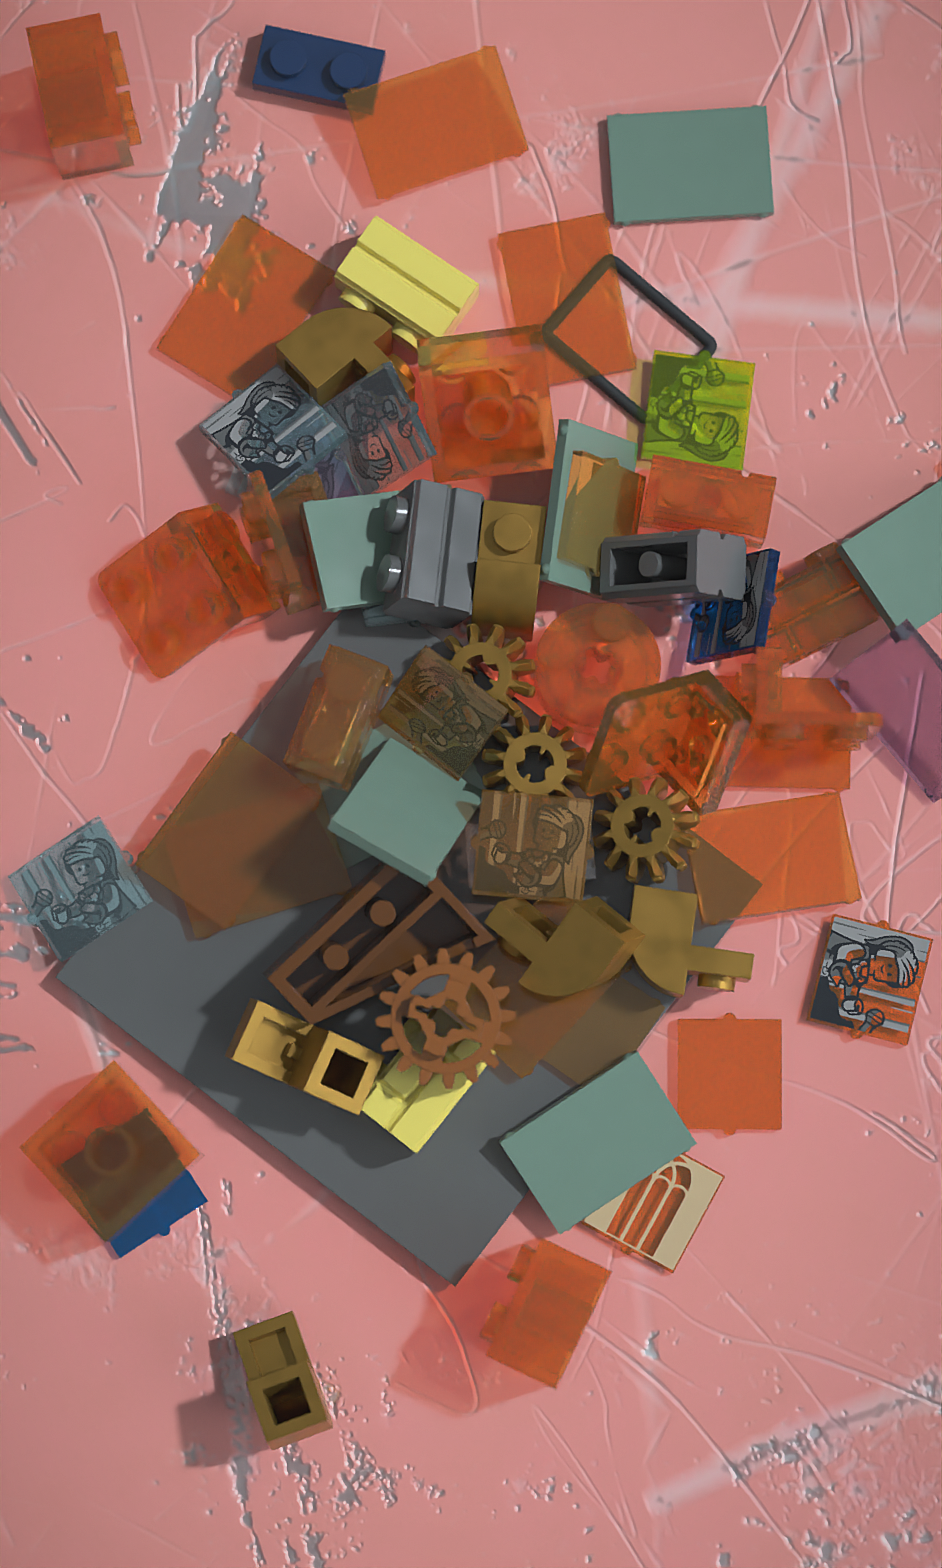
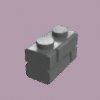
(431, 553)
(673, 568)

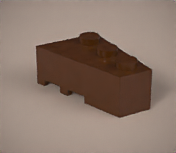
(368, 938)

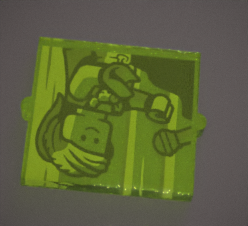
(698, 408)

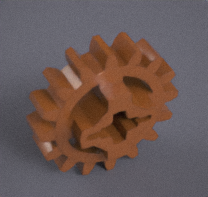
(455, 991)

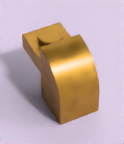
(337, 350)
(508, 568)
(667, 952)
(570, 957)
(304, 1056)
(282, 1381)

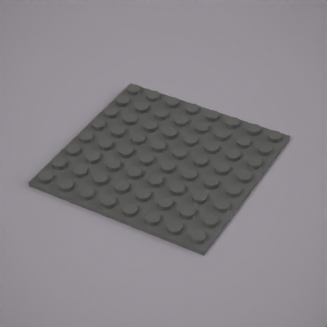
(190, 994)

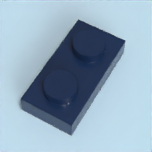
(314, 66)

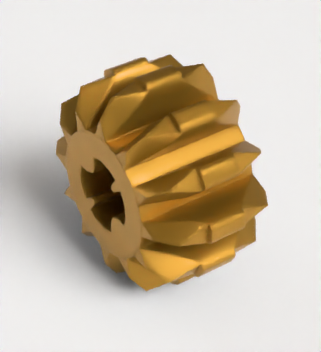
(498, 659)
(534, 742)
(665, 840)

